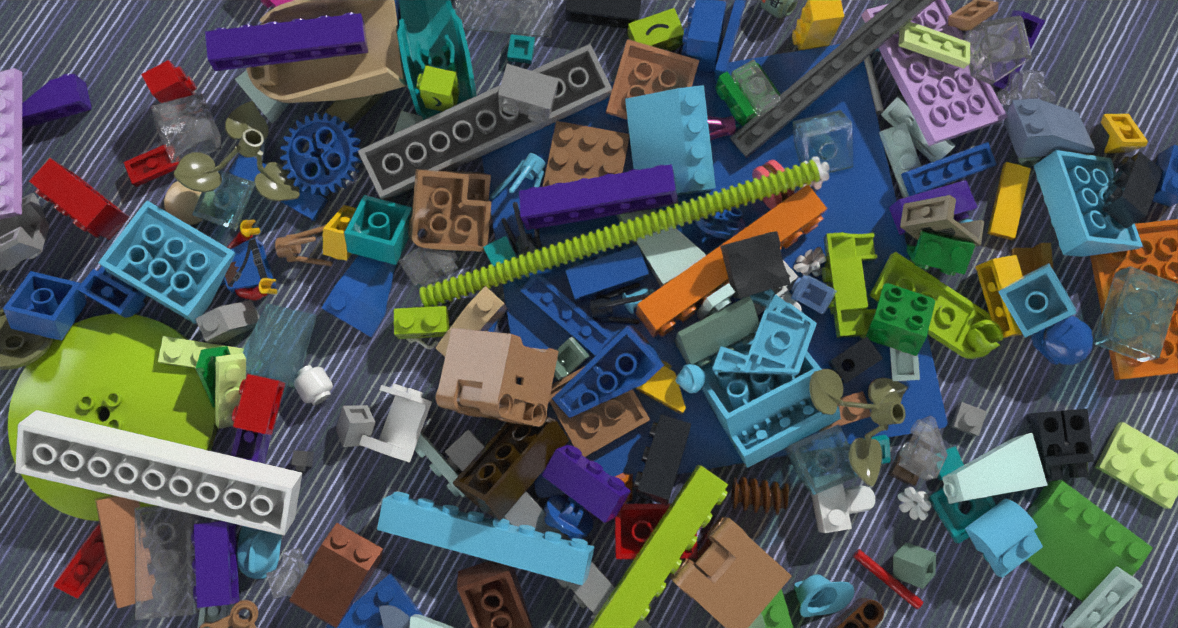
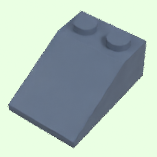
(1043, 127)

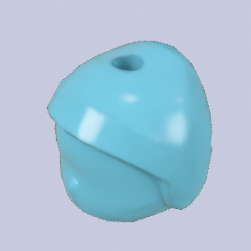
(691, 378)

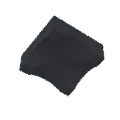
(755, 264)

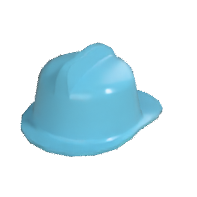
(258, 552)
(822, 596)

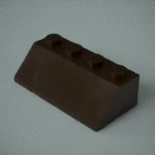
(509, 465)

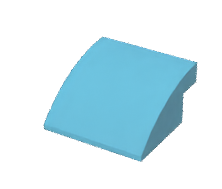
(764, 409)

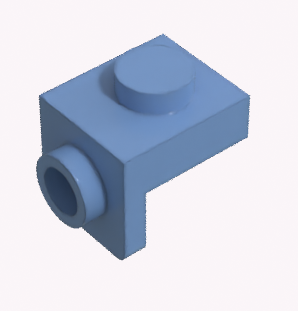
(812, 293)

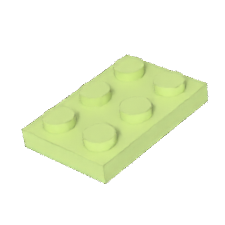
(1141, 464)

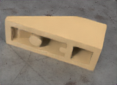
(477, 315)

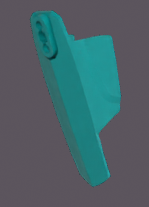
(435, 38)

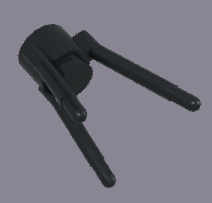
(525, 242)
(602, 305)

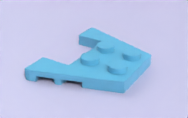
(778, 343)

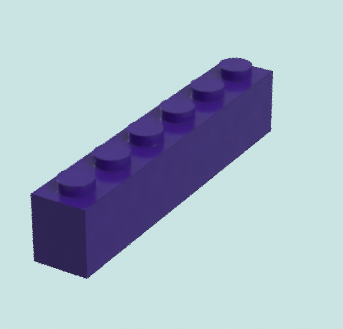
(286, 41)
(598, 197)

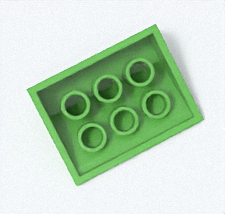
(1080, 541)

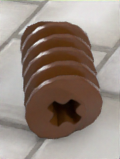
(759, 495)

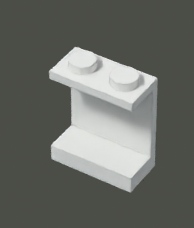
(402, 424)

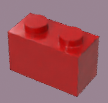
(168, 82)
(258, 404)

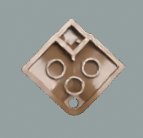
(451, 210)

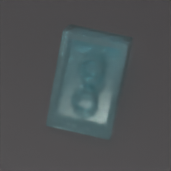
(279, 344)

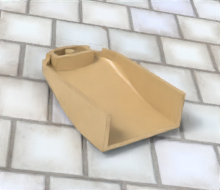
(336, 76)

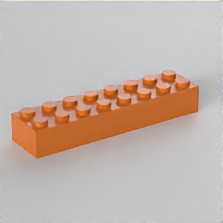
(689, 289)

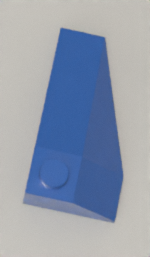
(362, 294)
(615, 370)

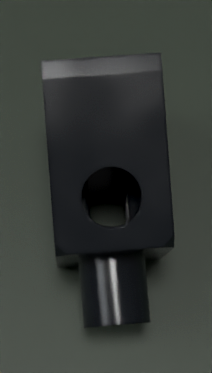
(860, 356)

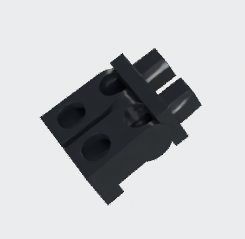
(1062, 439)

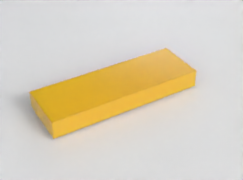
(1009, 201)

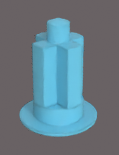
(630, 306)

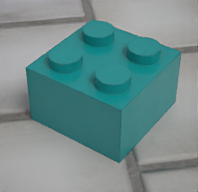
(378, 229)

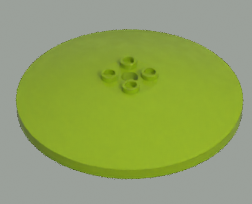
(117, 367)

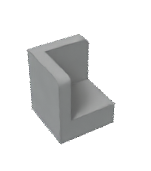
(354, 423)

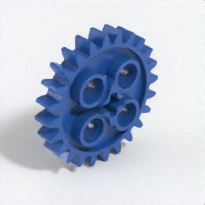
(302, 163)

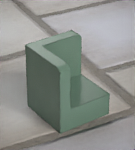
(914, 565)

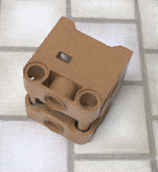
(483, 375)
(731, 576)

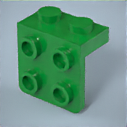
(735, 99)
(941, 252)
(901, 319)

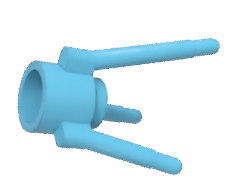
(529, 168)

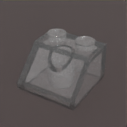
(997, 48)

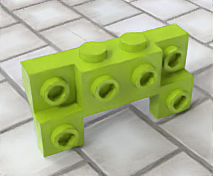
(845, 275)

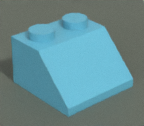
(1037, 300)

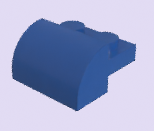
(112, 293)

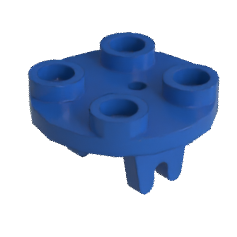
(722, 225)
(568, 516)

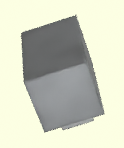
(302, 459)

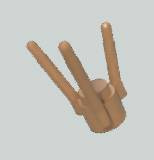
(291, 245)

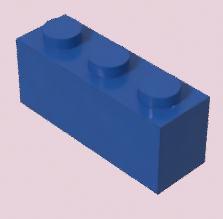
(606, 273)

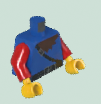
(249, 271)

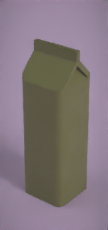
(352, 109)

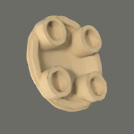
(181, 203)

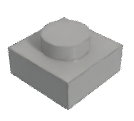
(968, 419)

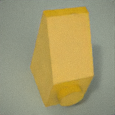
(333, 234)
(664, 389)

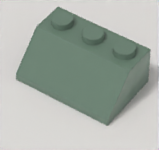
(723, 328)

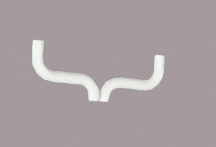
(422, 343)

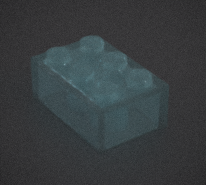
(1137, 314)

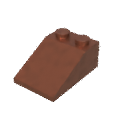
(337, 575)
(493, 596)

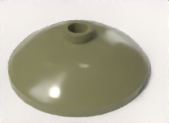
(19, 347)

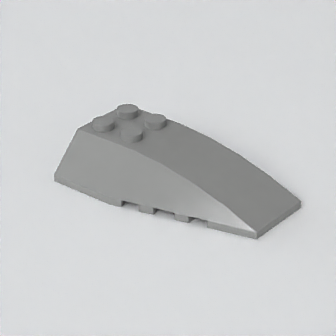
(23, 235)

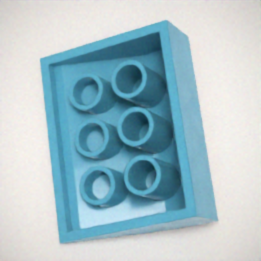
(674, 131)
(1075, 195)
(168, 261)

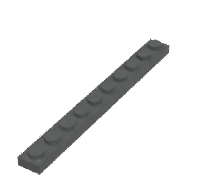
(827, 73)

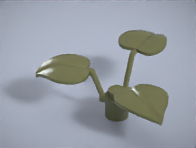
(245, 124)
(886, 396)

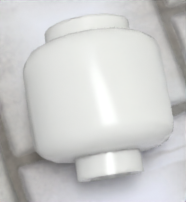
(313, 385)

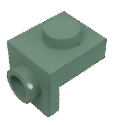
(569, 358)

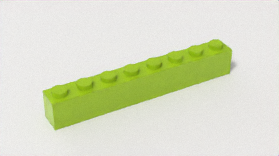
(662, 551)

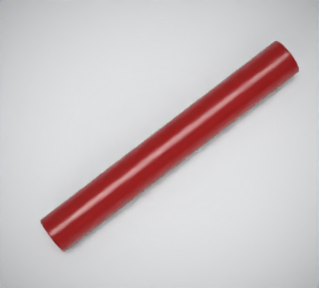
(888, 579)

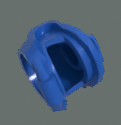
(1065, 341)

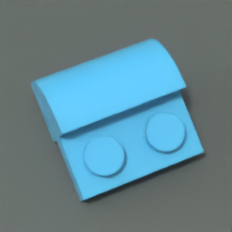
(1005, 536)

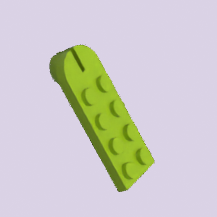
(954, 320)

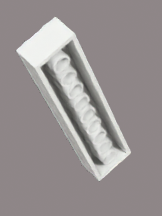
(157, 472)

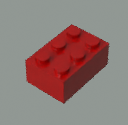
(78, 200)

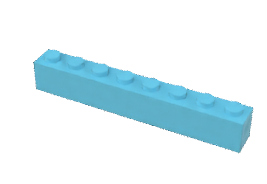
(486, 538)

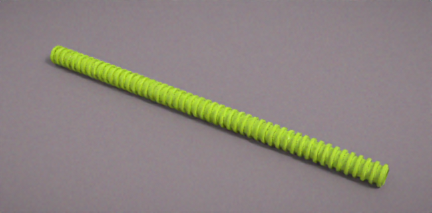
(620, 234)

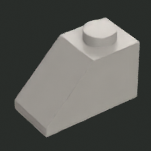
(227, 321)

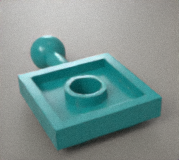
(953, 518)

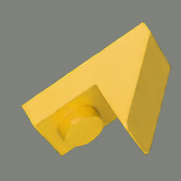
(1123, 134)

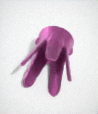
(721, 126)

